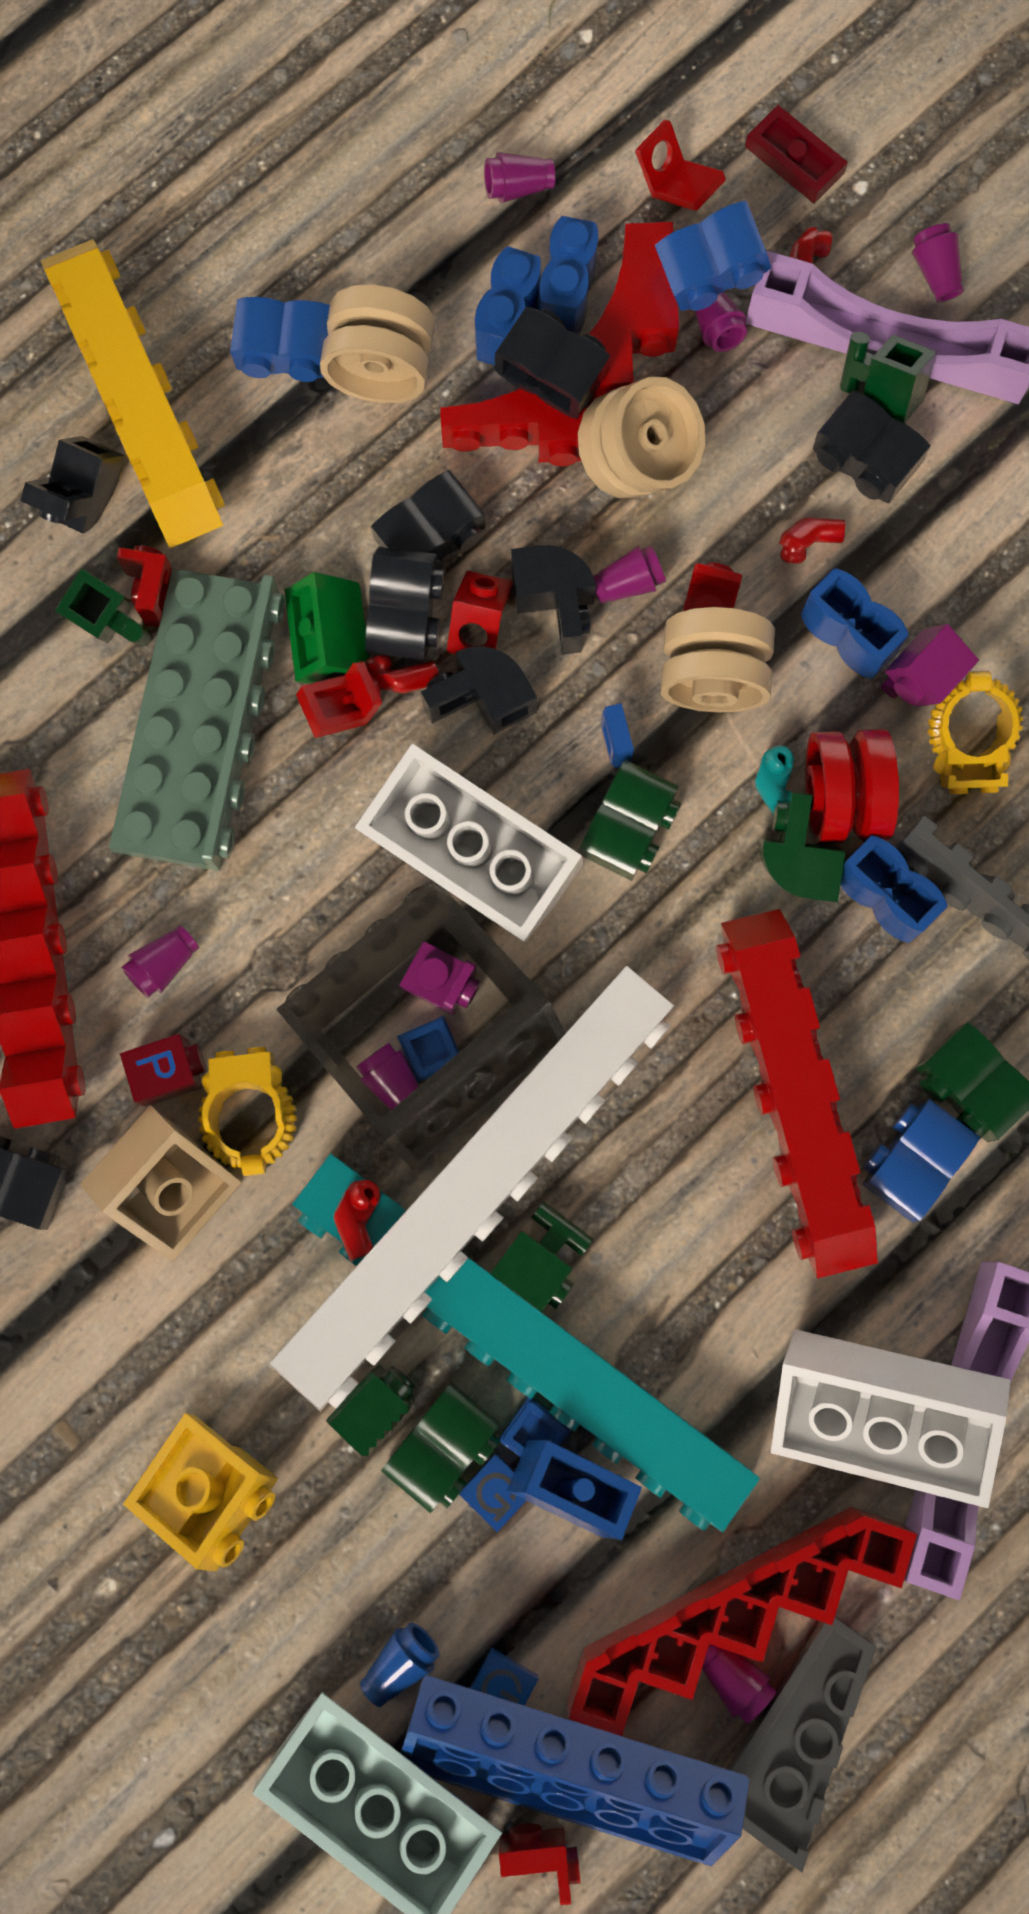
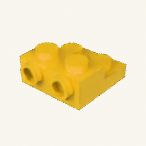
(202, 1494)

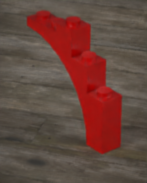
(636, 321)

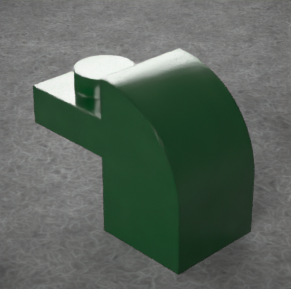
(797, 866)

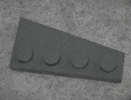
(963, 886)
(801, 1739)

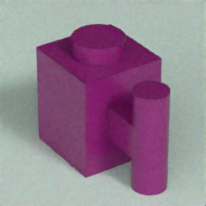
(929, 667)

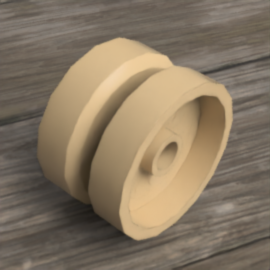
(377, 344)
(642, 438)
(717, 660)

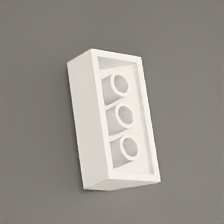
(470, 843)
(891, 1417)

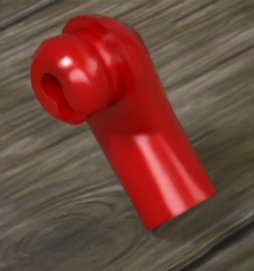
(812, 244)
(805, 533)
(403, 679)
(353, 1214)

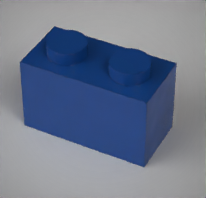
(574, 1489)

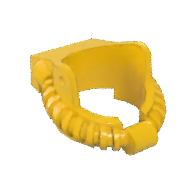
(985, 770)
(240, 1072)

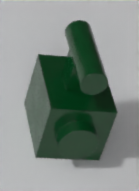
(893, 376)
(101, 610)
(533, 1267)

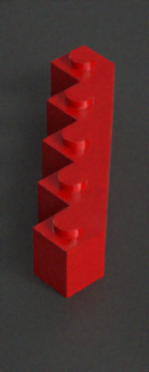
(36, 1012)
(798, 1094)
(735, 1613)

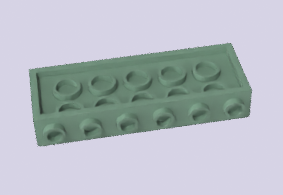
(197, 720)

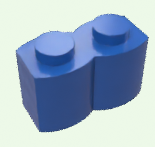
(713, 257)
(570, 271)
(513, 287)
(279, 337)
(845, 617)
(899, 898)
(919, 1160)

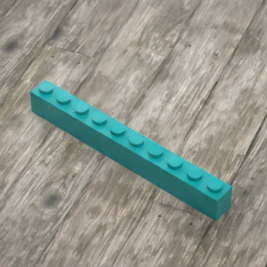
(560, 1368)

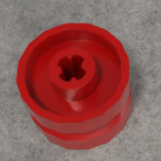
(852, 785)

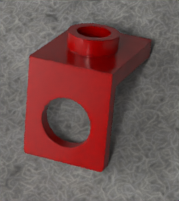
(677, 179)
(478, 601)

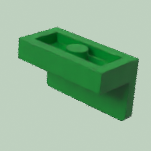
(325, 626)

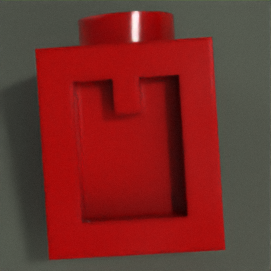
(151, 581)
(712, 586)

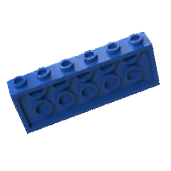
(575, 1772)

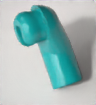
(774, 775)

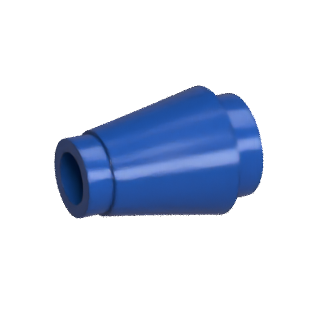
(402, 1662)

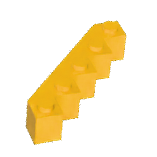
(134, 392)

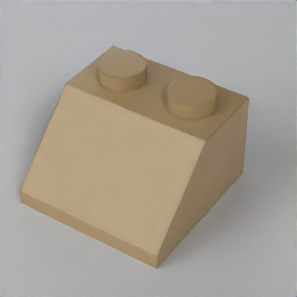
(160, 1184)

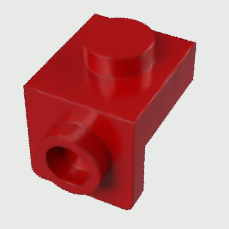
(340, 701)
(534, 1851)

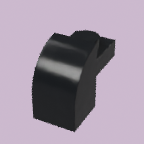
(78, 484)
(559, 580)
(484, 678)

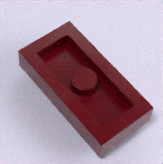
(796, 154)

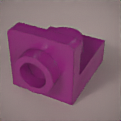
(441, 979)

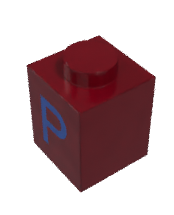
(163, 1069)

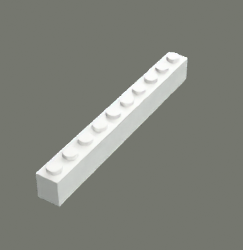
(470, 1190)

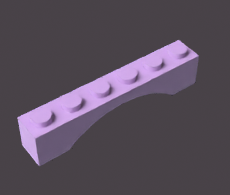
(810, 307)
(992, 1344)

